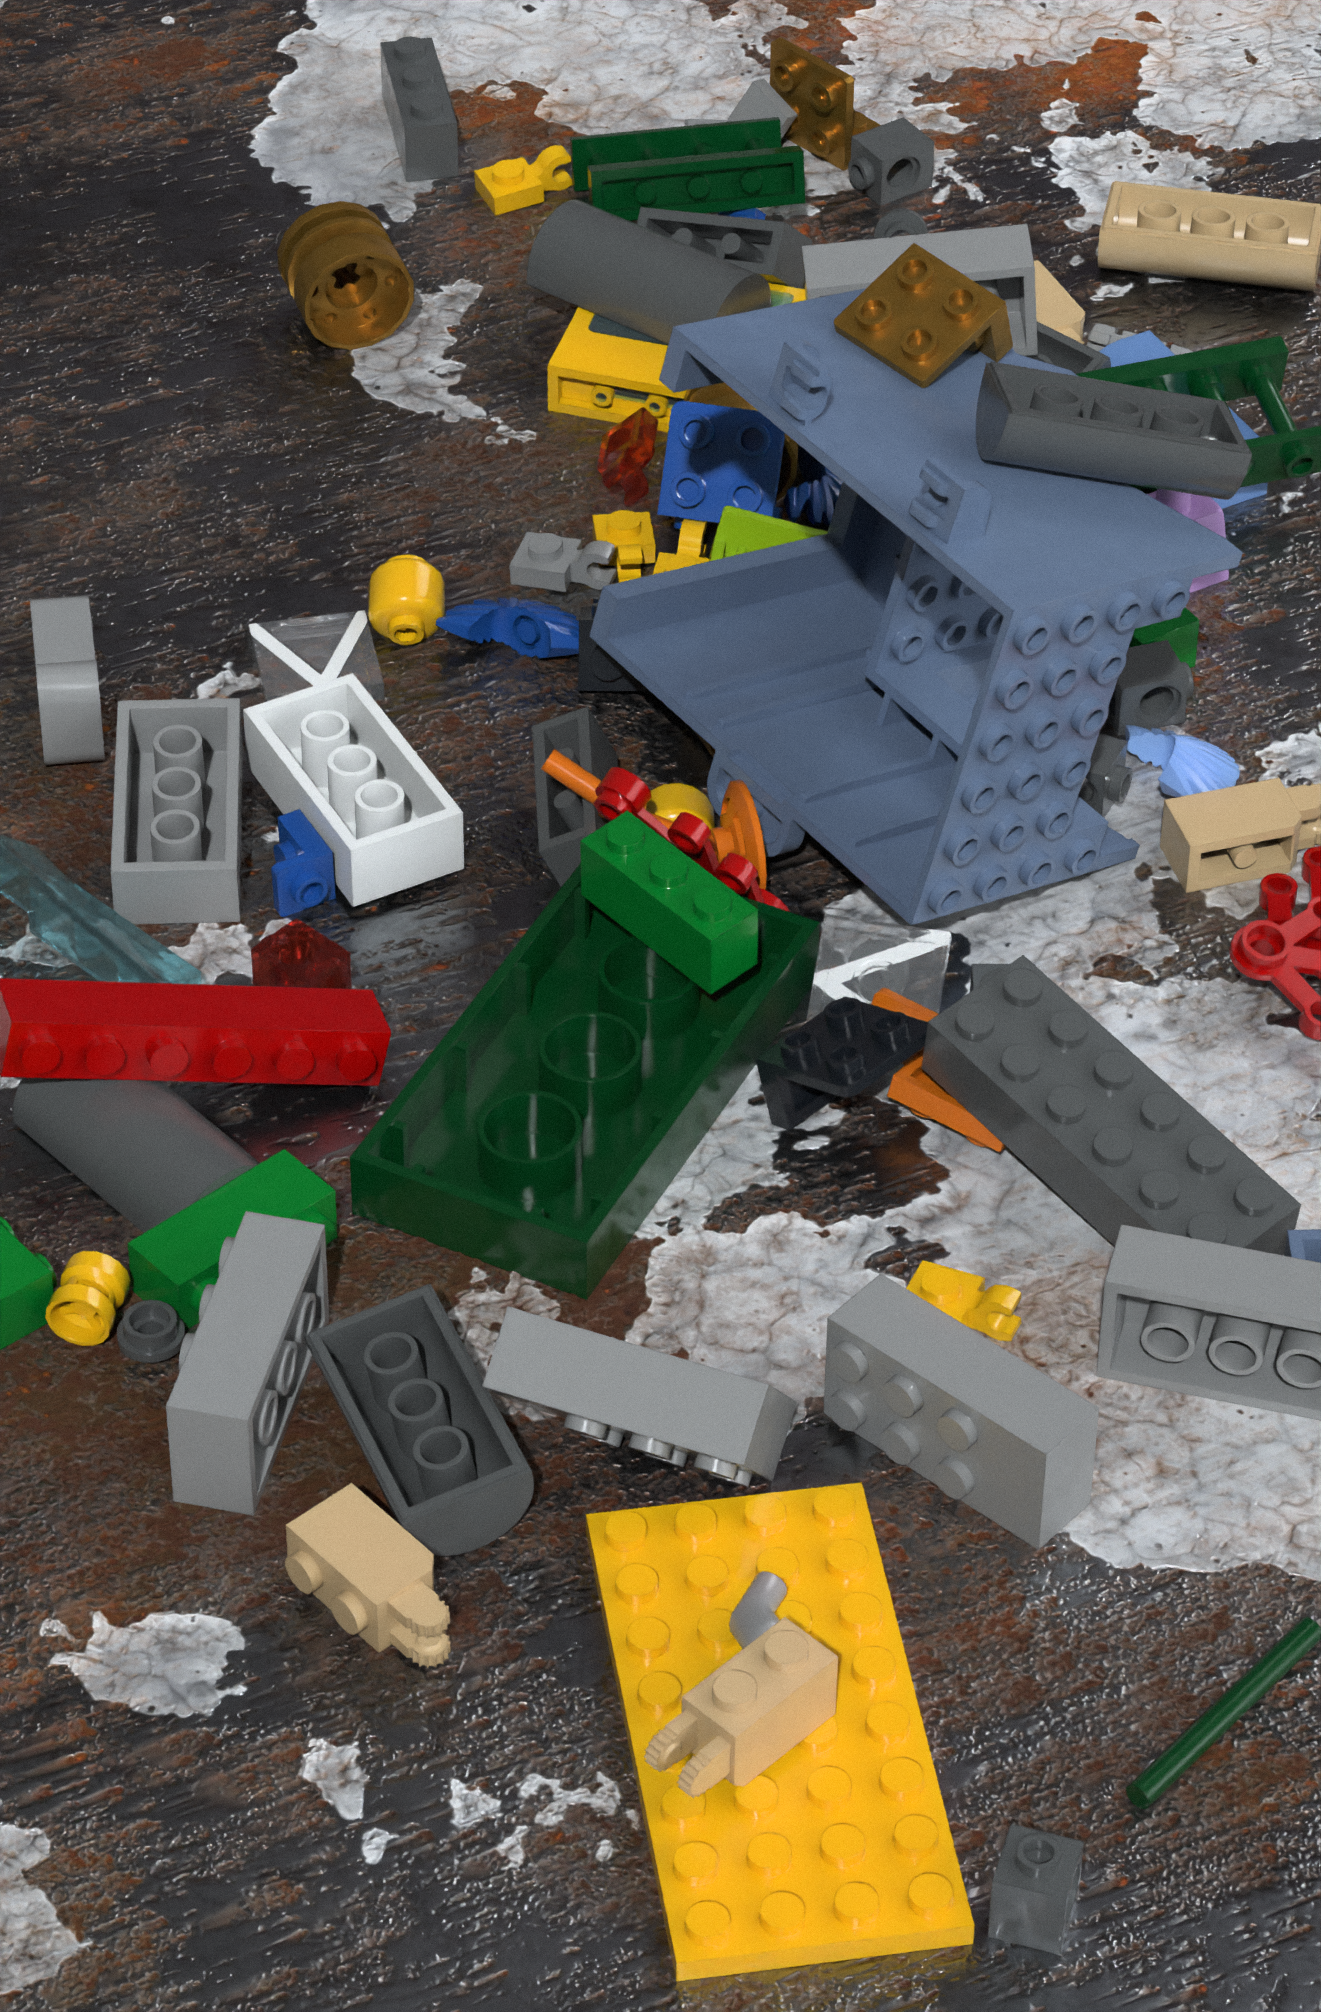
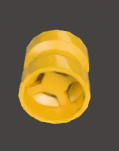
(87, 1300)

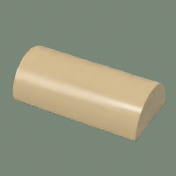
(1211, 236)

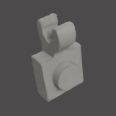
(556, 561)

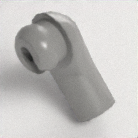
(757, 1608)

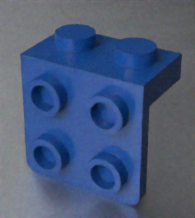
(719, 460)

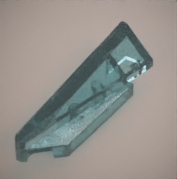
(82, 925)

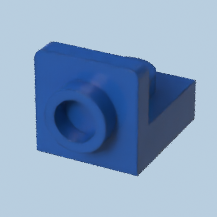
(302, 866)

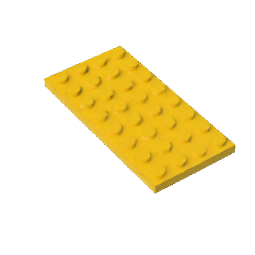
(847, 1831)

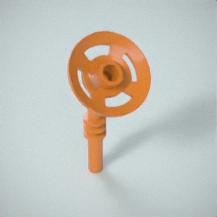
(739, 820)

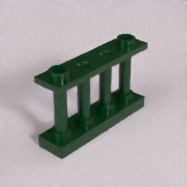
(689, 168)
(1228, 375)

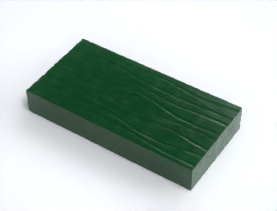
(573, 1093)

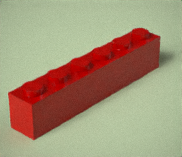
(191, 1032)

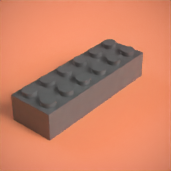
(1098, 1118)

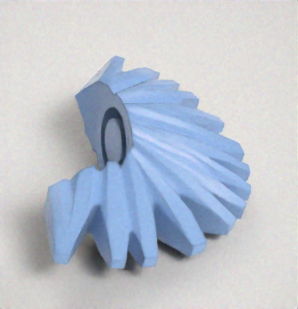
(1186, 761)

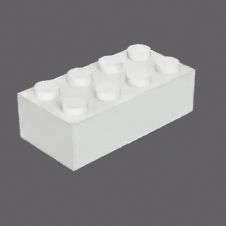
(357, 786)

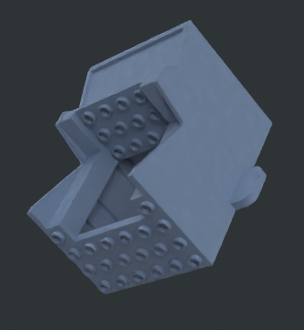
(931, 659)

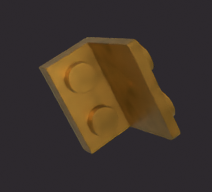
(821, 99)
(925, 317)

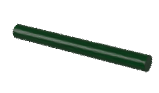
(1224, 1713)

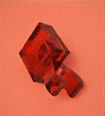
(626, 452)

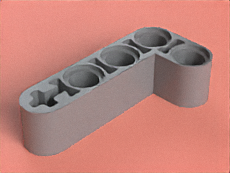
(67, 680)

